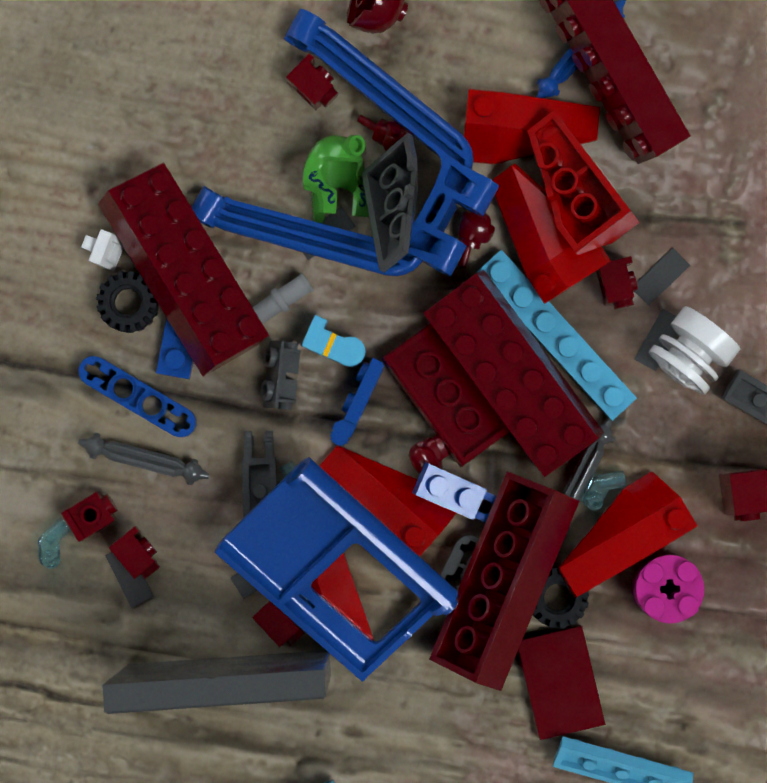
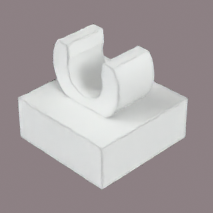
(104, 250)

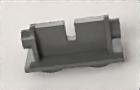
(280, 359)

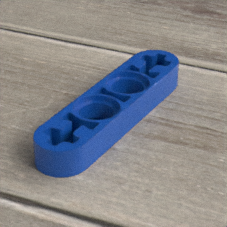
(136, 399)

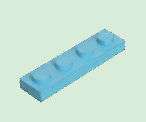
(614, 766)

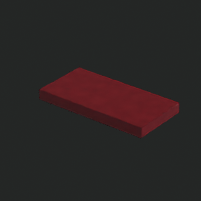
(445, 395)

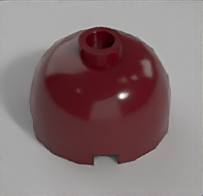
(375, 15)

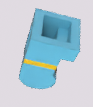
(345, 351)

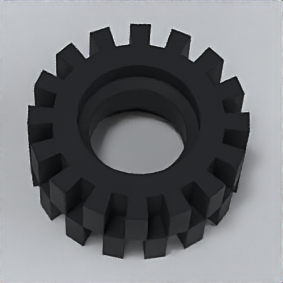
(108, 309)
(563, 617)

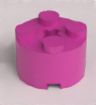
(682, 601)

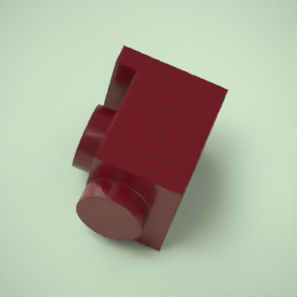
(312, 83)
(617, 283)
(80, 525)
(135, 554)
(277, 625)

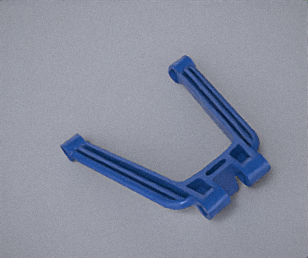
(453, 186)

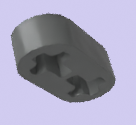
(455, 557)

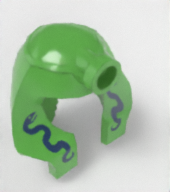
(332, 165)

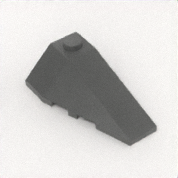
(391, 200)

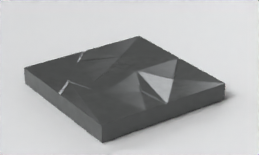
(218, 682)

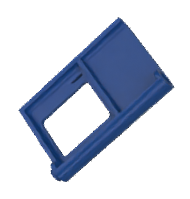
(299, 535)

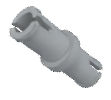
(282, 298)

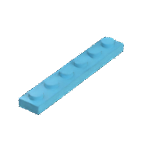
(559, 338)

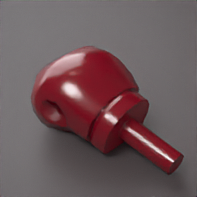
(384, 132)
(473, 232)
(428, 450)

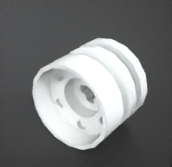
(697, 346)

